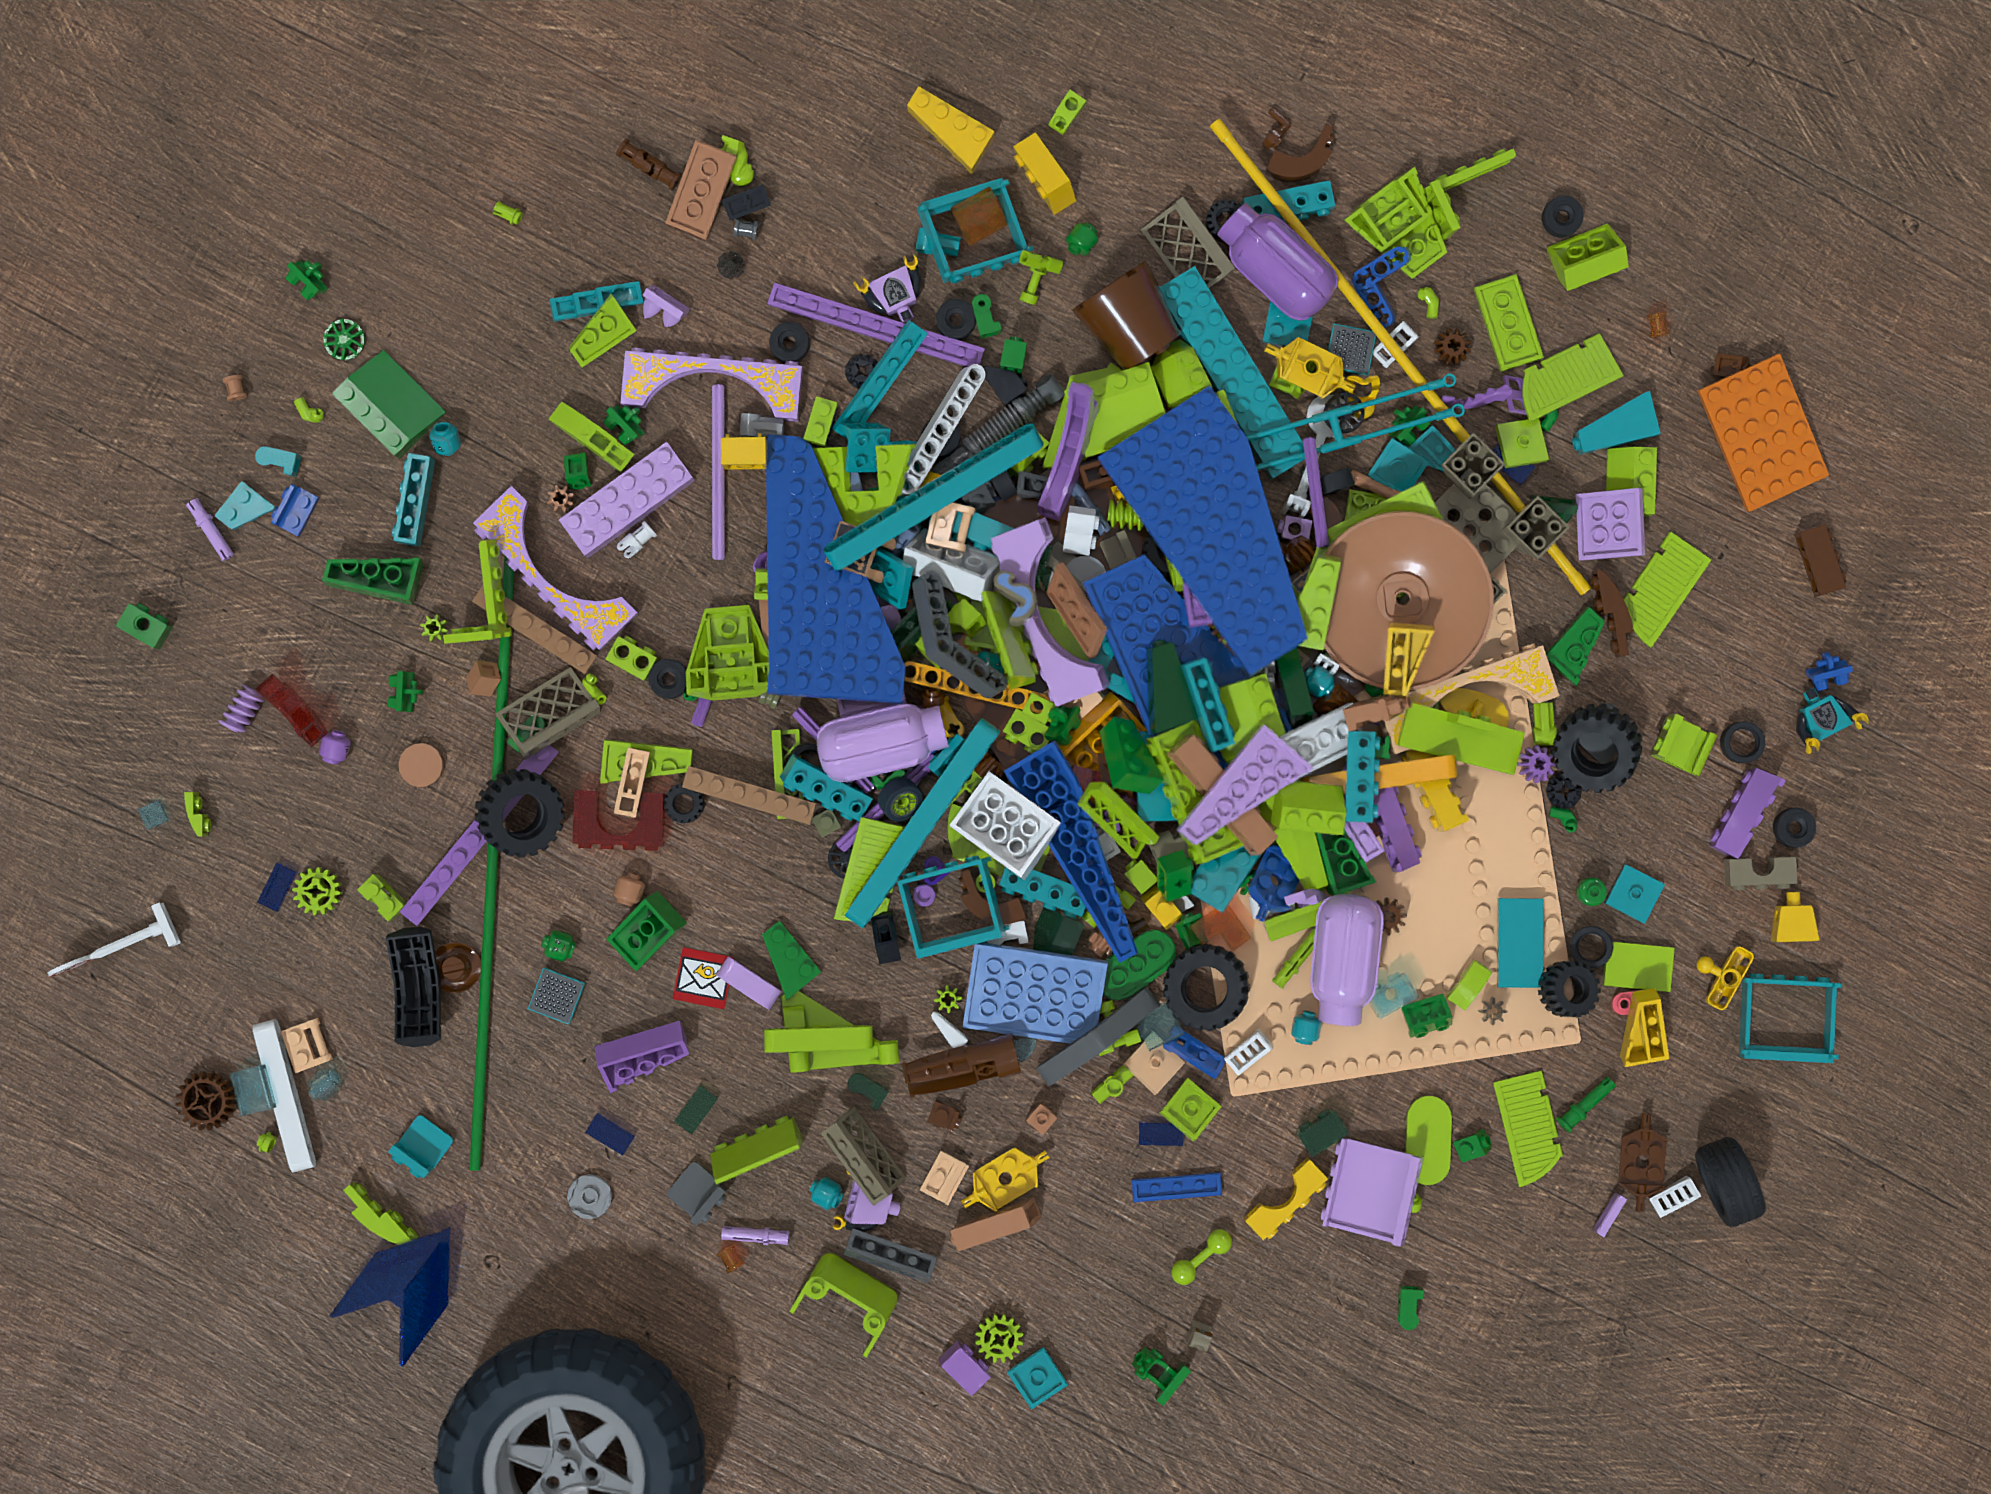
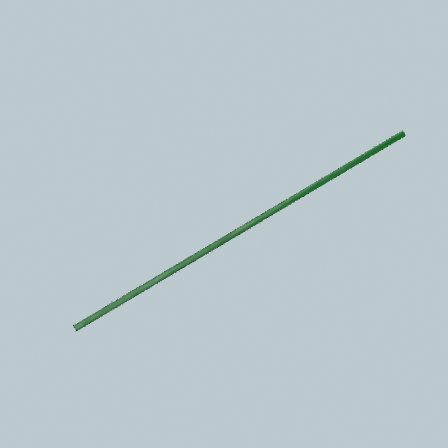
(490, 901)

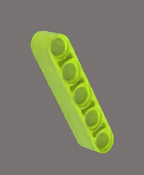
(818, 1038)

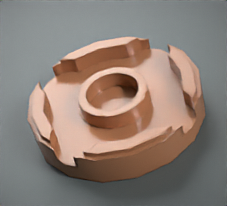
(421, 765)

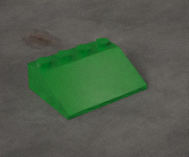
(389, 403)

